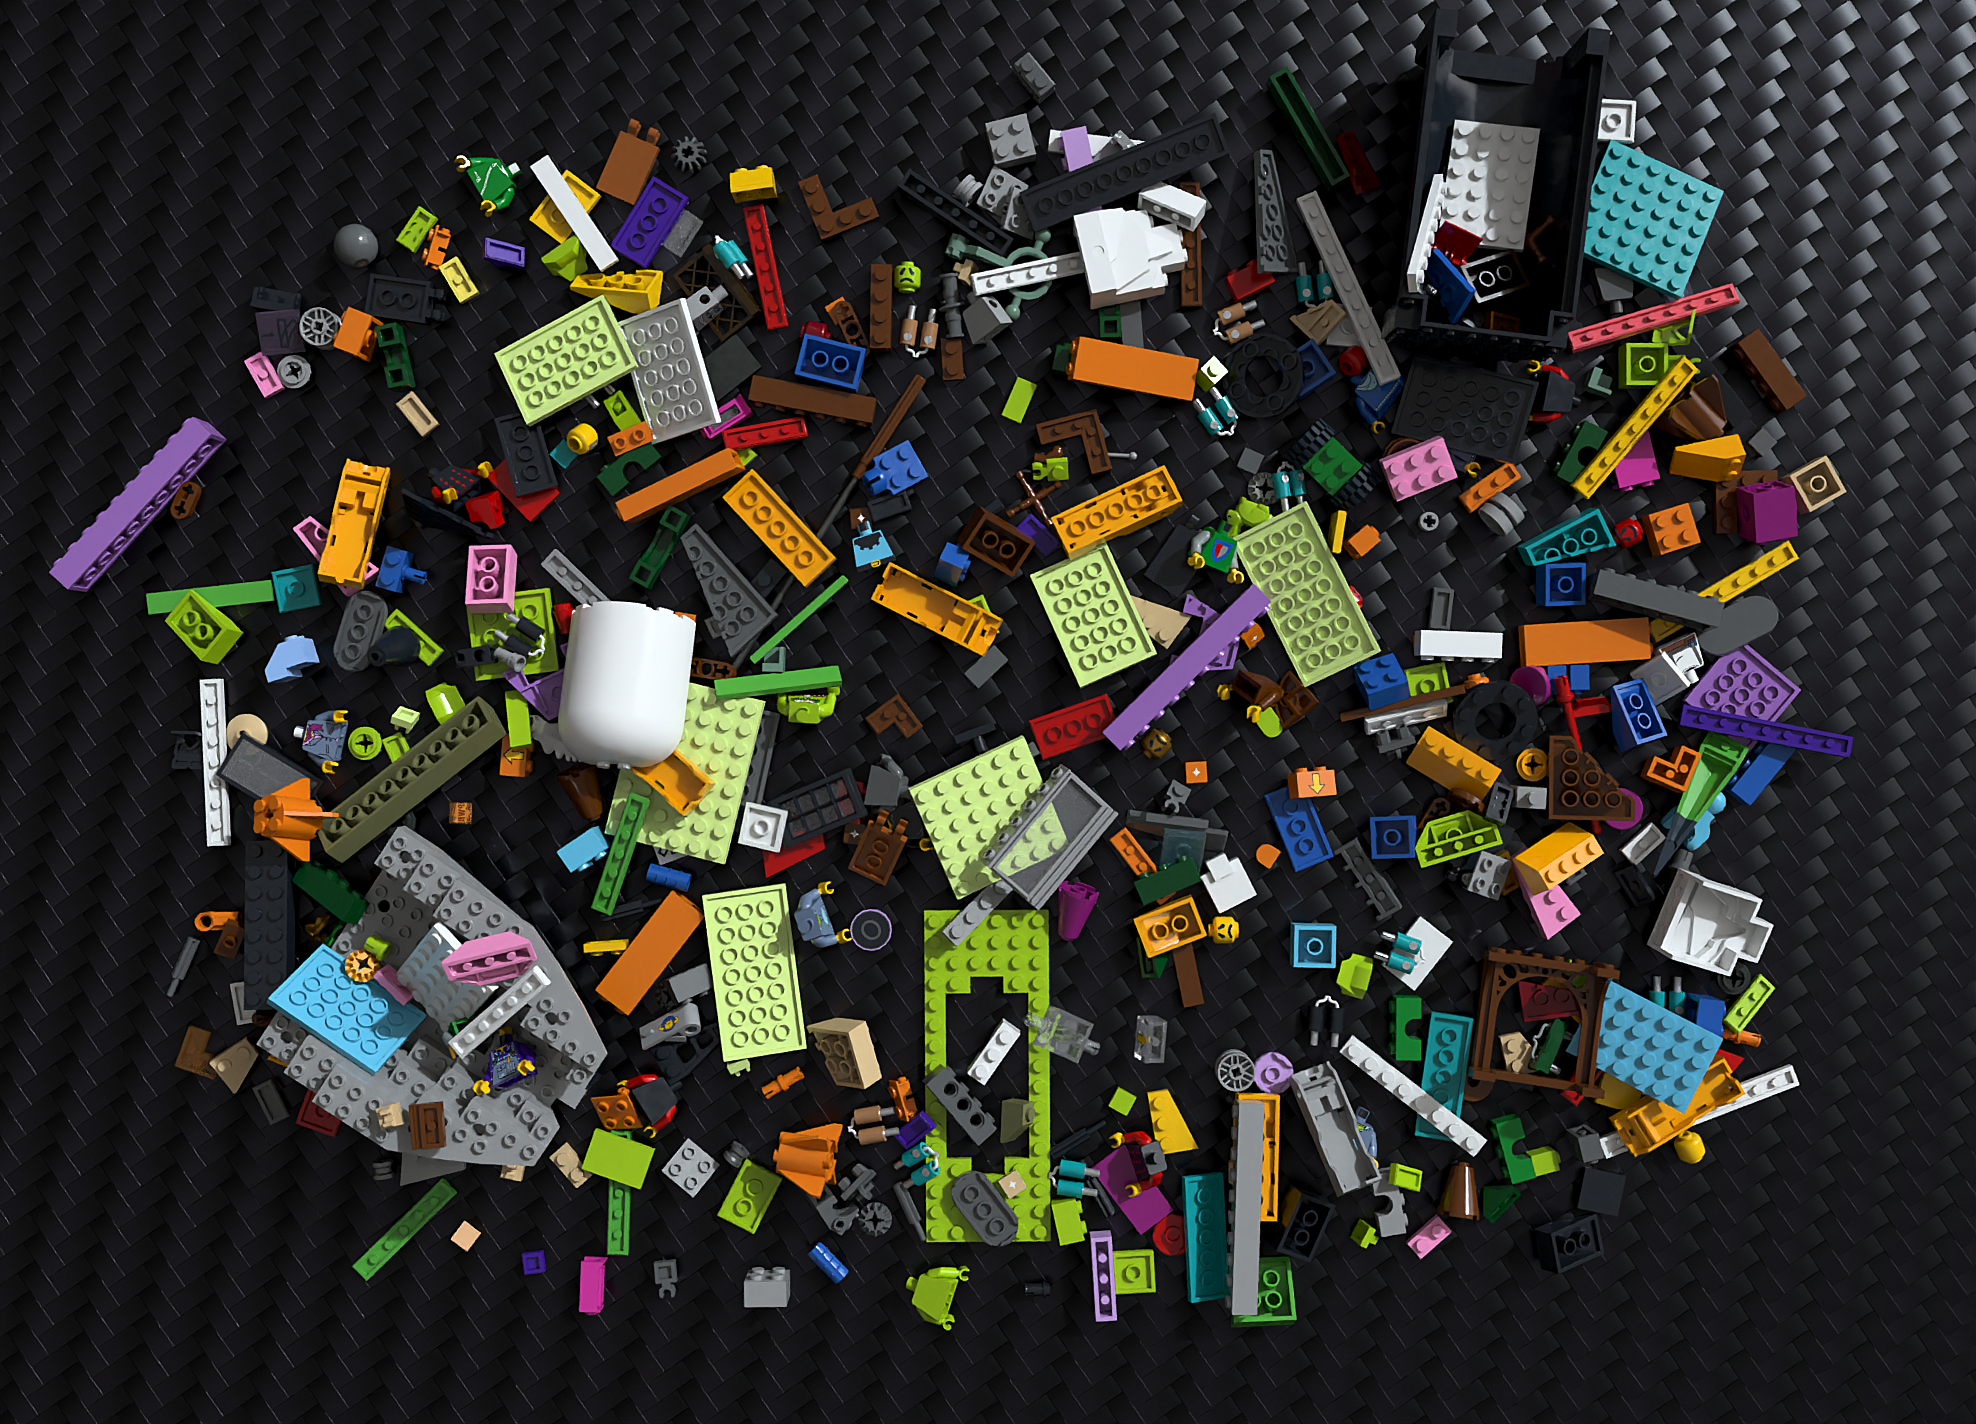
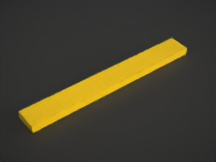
(1634, 427)
(1736, 583)

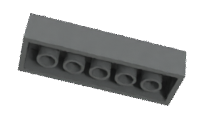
(1654, 600)

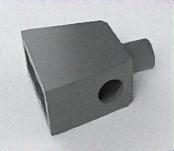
(1611, 288)

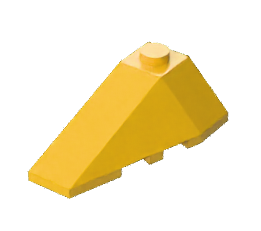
(628, 292)

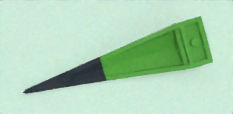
(1715, 768)

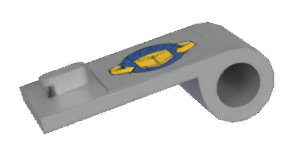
(682, 1019)

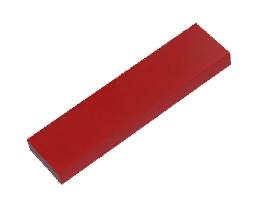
(765, 433)

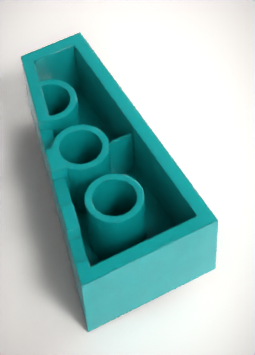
(1570, 538)

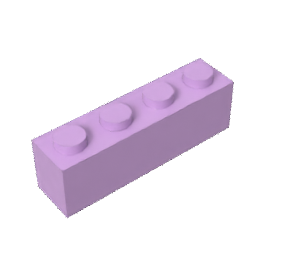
(1076, 150)
(1103, 1276)

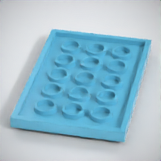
(346, 1014)
(1651, 1047)

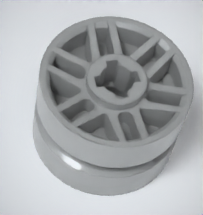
(319, 327)
(1501, 514)
(1239, 1079)

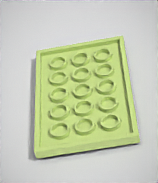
(566, 360)
(1093, 615)

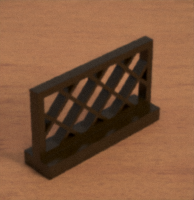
(733, 284)

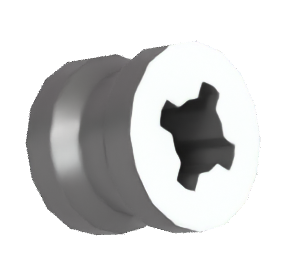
(736, 1154)
(382, 1169)

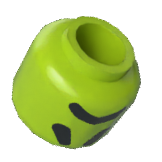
(907, 278)

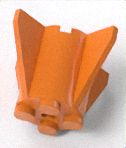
(290, 818)
(809, 1157)

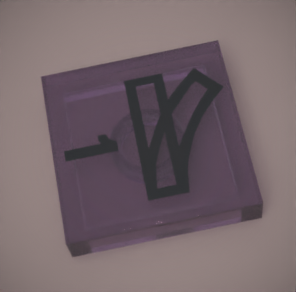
(280, 332)

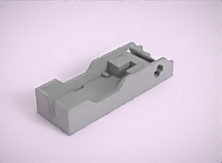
(1333, 1130)

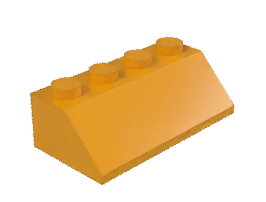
(1452, 764)
(1557, 857)

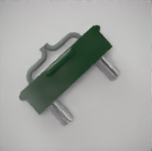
(1546, 1048)

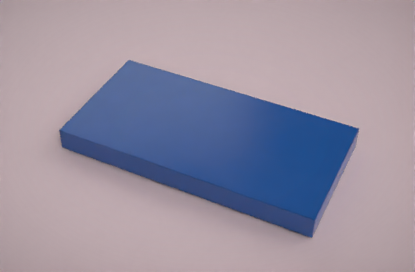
(1298, 829)

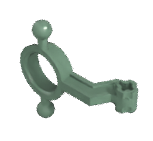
(959, 247)

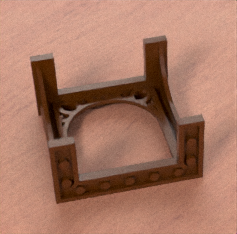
(1597, 982)

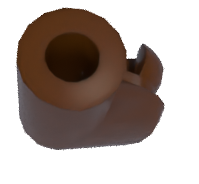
(1057, 452)
(262, 1019)

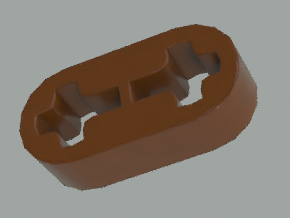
(185, 500)

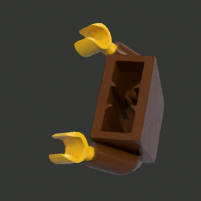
(1254, 688)

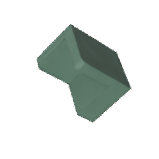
(1597, 383)
(775, 660)

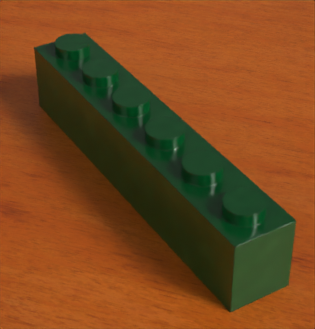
(1307, 129)

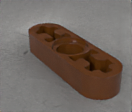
(839, 317)
(700, 663)
(1431, 807)

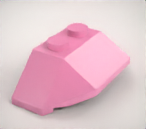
(490, 959)

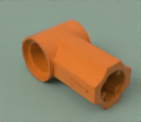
(218, 920)

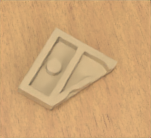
(1320, 321)
(1515, 1052)
(235, 1063)

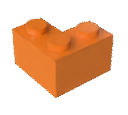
(1673, 774)

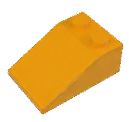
(1710, 459)
(1170, 926)

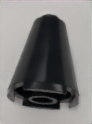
(395, 648)

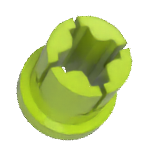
(378, 947)

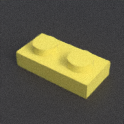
(459, 280)

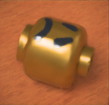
(1156, 744)

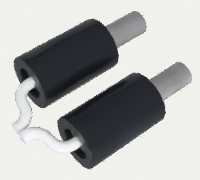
(528, 629)
(1335, 1021)

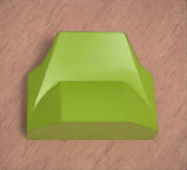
(567, 259)
(444, 701)
(1355, 975)

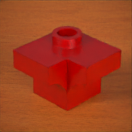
(486, 509)

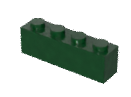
(331, 891)

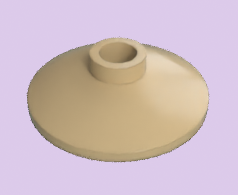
(250, 724)

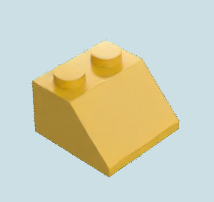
(752, 184)

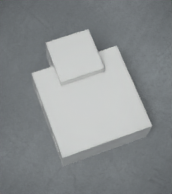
(1226, 882)

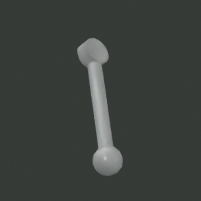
(1132, 455)

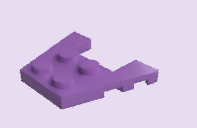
(1195, 607)
(542, 694)

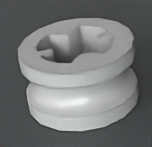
(1423, 526)

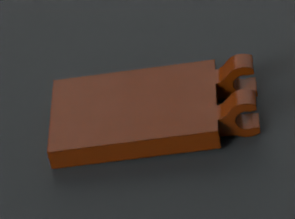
(629, 164)
(879, 849)

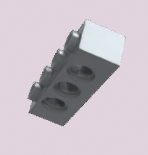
(977, 1131)

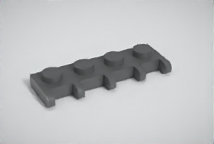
(1369, 878)

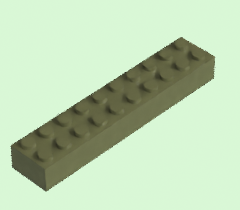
(411, 779)

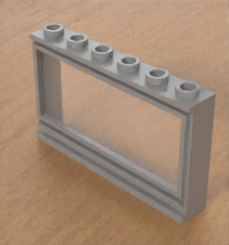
(1049, 836)

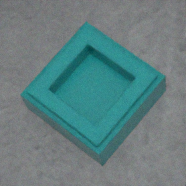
(564, 454)

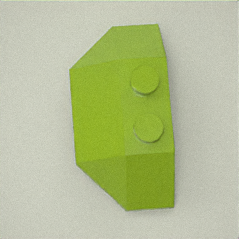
(1455, 837)

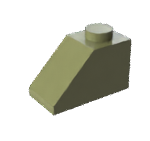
(1015, 1118)

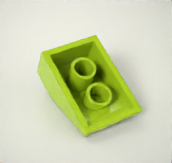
(203, 628)

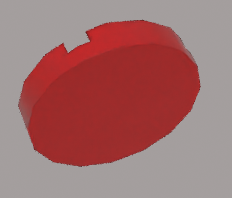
(1170, 1234)

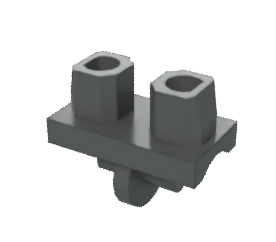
(1394, 744)
(851, 1189)

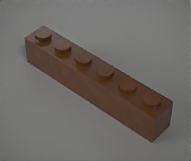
(812, 400)

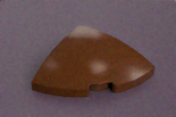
(1296, 700)

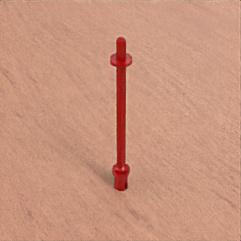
(1565, 697)

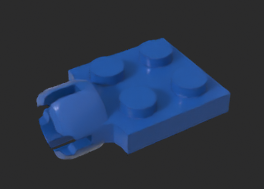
(894, 470)

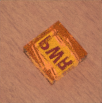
(460, 812)

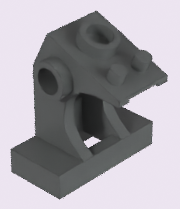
(836, 1220)

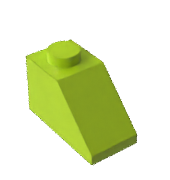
(621, 411)

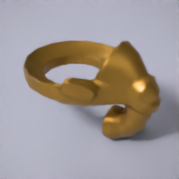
(314, 930)

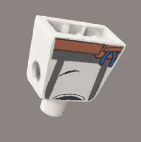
(1684, 653)

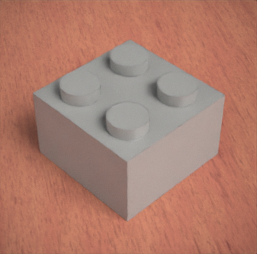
(1010, 141)
(767, 1287)

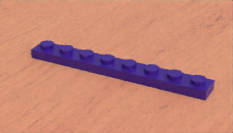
(1765, 731)

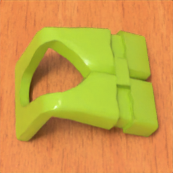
(1670, 334)

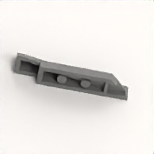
(1156, 823)

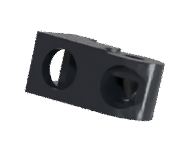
(475, 656)

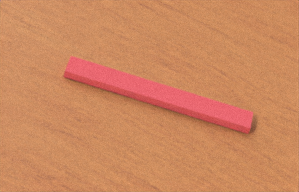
(1652, 318)

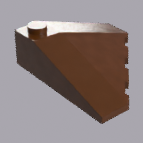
(1580, 788)

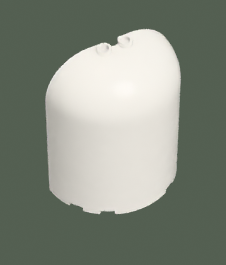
(625, 683)

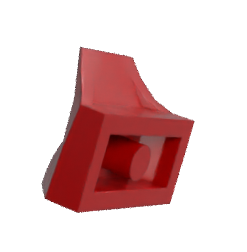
(1590, 706)

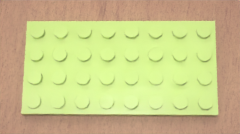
(1307, 593)
(754, 972)

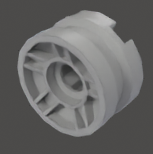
(967, 190)

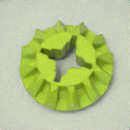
(359, 735)

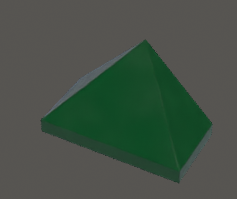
(1152, 966)
(1497, 1200)

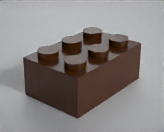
(995, 541)

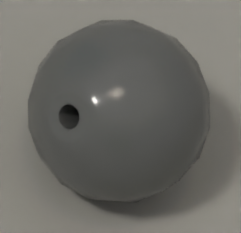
(355, 245)

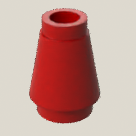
(563, 616)

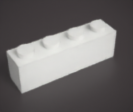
(1458, 644)

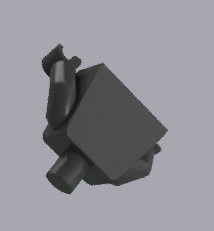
(886, 787)

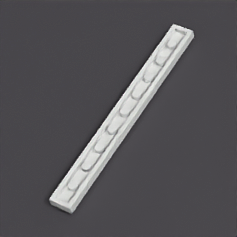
(1348, 288)
(1755, 1089)

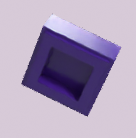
(533, 1262)

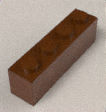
(881, 308)
(1768, 371)

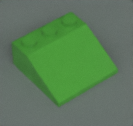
(1275, 1295)

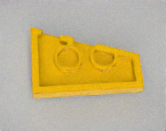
(1168, 1123)

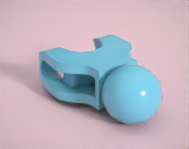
(1701, 830)

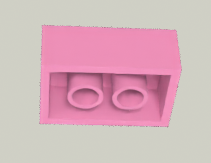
(1418, 468)
(491, 579)

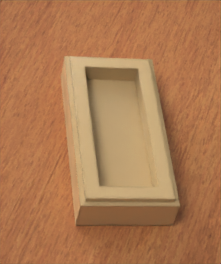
(417, 414)

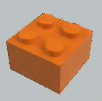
(357, 334)
(1670, 529)

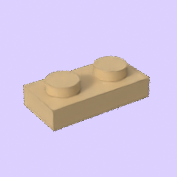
(570, 1164)

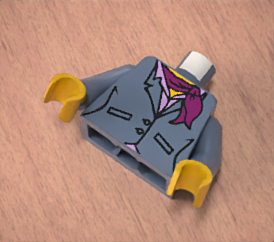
(324, 738)

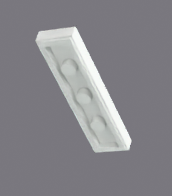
(1407, 715)

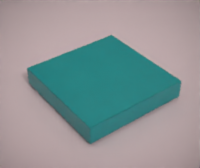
(296, 588)

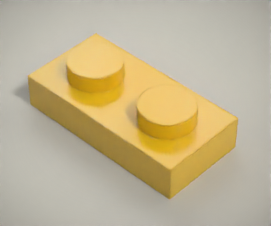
(615, 946)

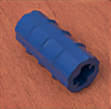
(668, 877)
(827, 1262)

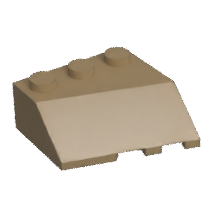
(847, 1051)

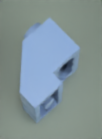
(290, 658)

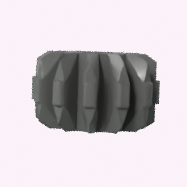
(685, 148)

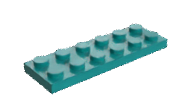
(1445, 1066)
(1205, 1236)

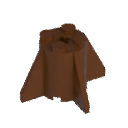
(1695, 412)

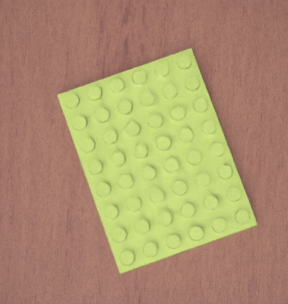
(720, 742)

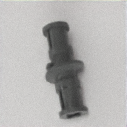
(952, 305)

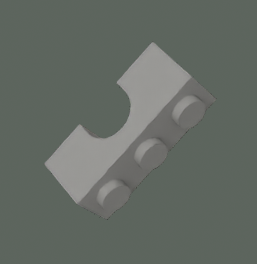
(1391, 1219)

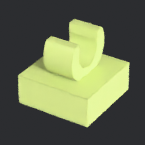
(405, 718)
(736, 1065)

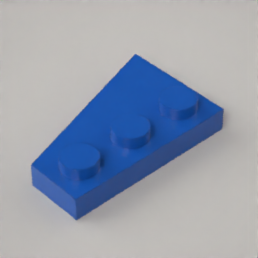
(1451, 285)

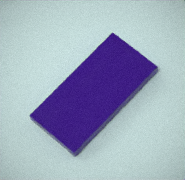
(649, 222)

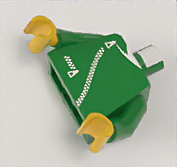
(491, 180)

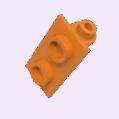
(437, 239)
(631, 438)
(899, 1091)

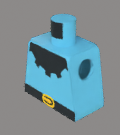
(871, 548)

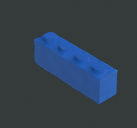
(1757, 771)

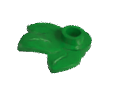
(332, 937)

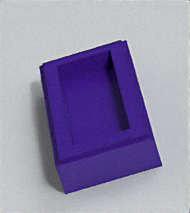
(1040, 534)
(915, 1130)

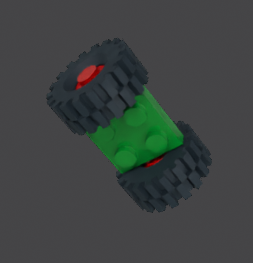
(1332, 466)

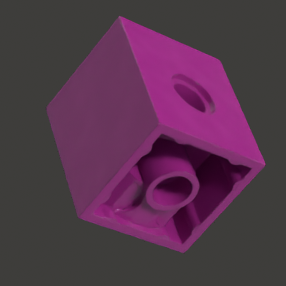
(1767, 512)

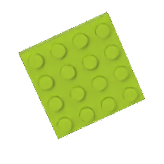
(535, 606)

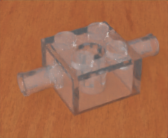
(1062, 1034)

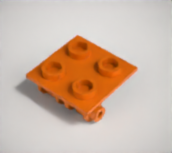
(618, 1111)

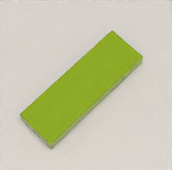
(429, 649)
(518, 720)
(1748, 1004)

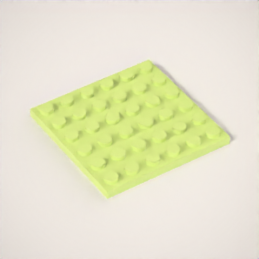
(972, 807)

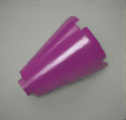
(1074, 907)

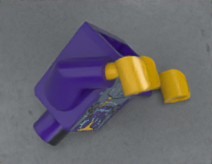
(507, 1065)

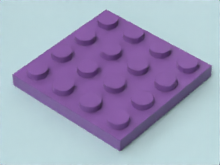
(1743, 686)

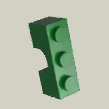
(1403, 1010)
(1507, 1131)

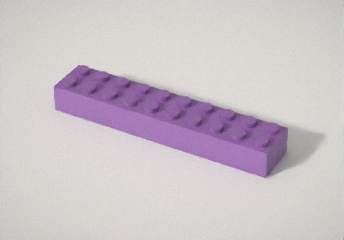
(137, 505)
(1187, 666)

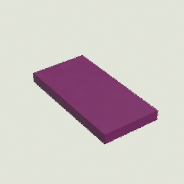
(1117, 1173)

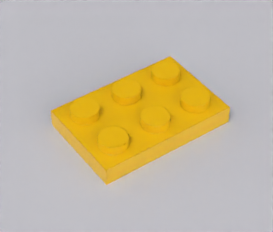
(552, 220)

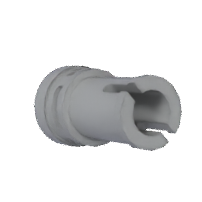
(512, 660)

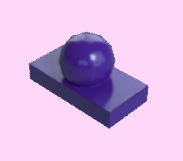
(502, 253)

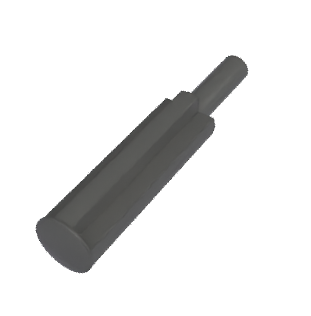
(183, 963)
(909, 1208)

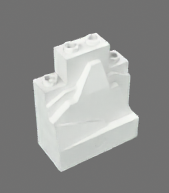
(1126, 255)
(1709, 924)

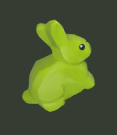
(1246, 514)

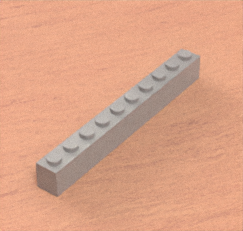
(1246, 1207)

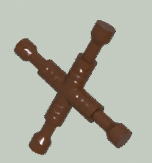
(1531, 237)
(1033, 498)

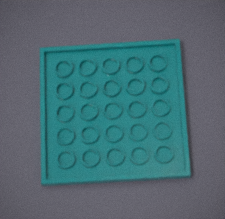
(1647, 219)

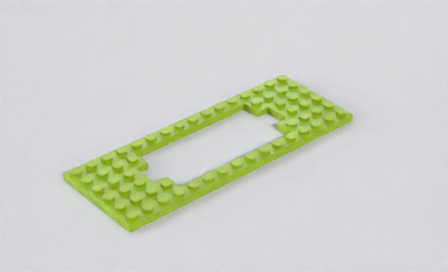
(1010, 946)

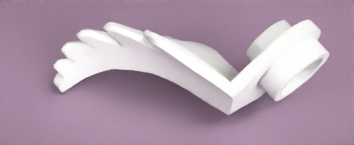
(549, 737)

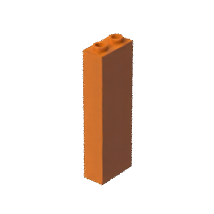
(1132, 369)
(680, 486)
(1585, 642)
(650, 952)

